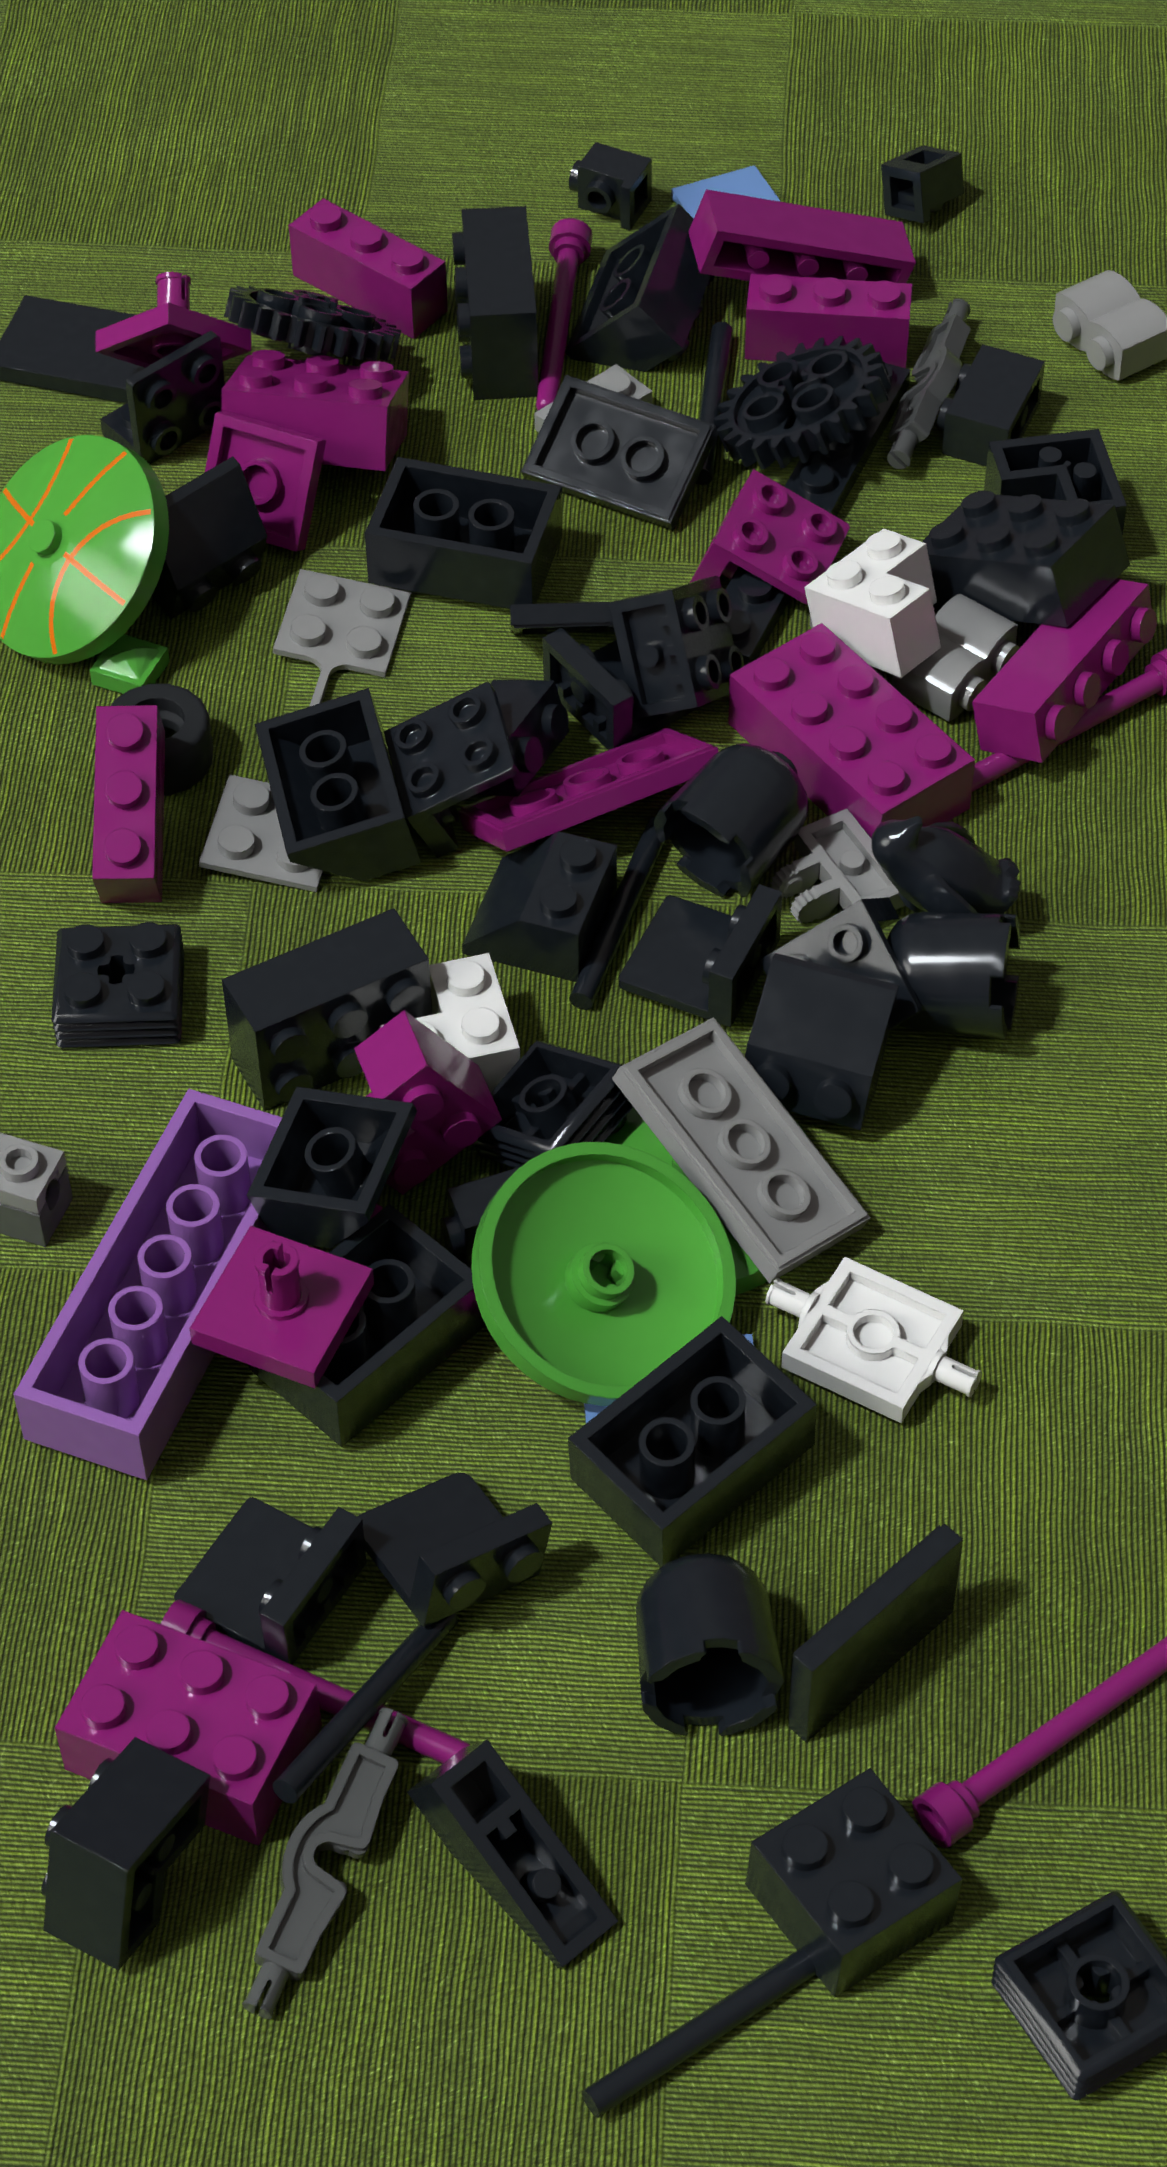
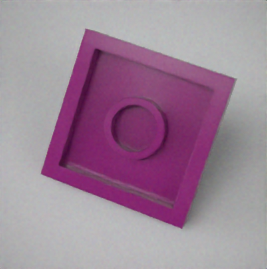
(168, 327)
(279, 469)
(282, 1306)

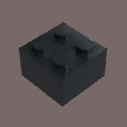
(853, 1881)

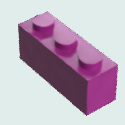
(368, 267)
(803, 309)
(129, 804)

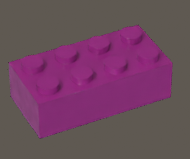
(849, 734)

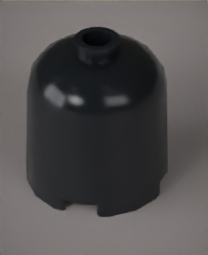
(734, 818)
(959, 971)
(707, 1646)

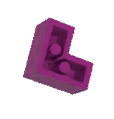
(448, 1089)

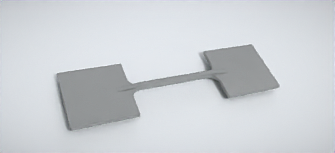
(336, 628)

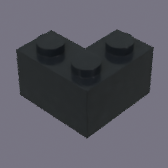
(1055, 468)
(115, 1848)

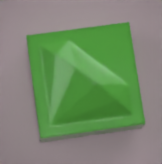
(129, 664)

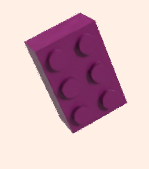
(352, 407)
(198, 1705)

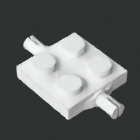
(872, 1339)

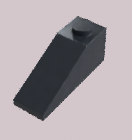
(512, 1851)

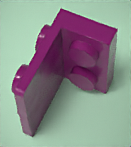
(774, 538)

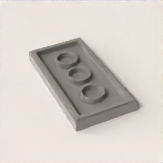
(741, 1149)

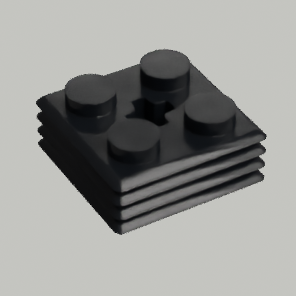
(118, 985)
(552, 1102)
(1077, 2037)

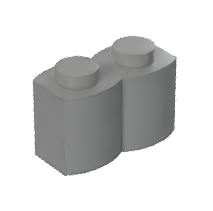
(1111, 324)
(971, 653)

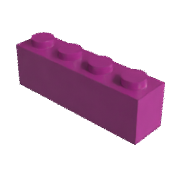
(766, 237)
(1063, 673)

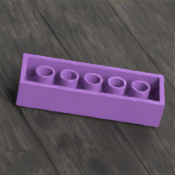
(122, 1346)

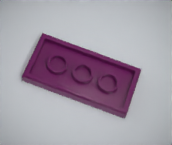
(587, 789)

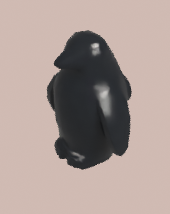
(943, 868)

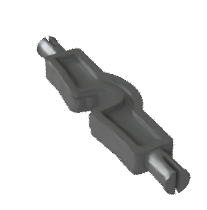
(935, 377)
(308, 1892)

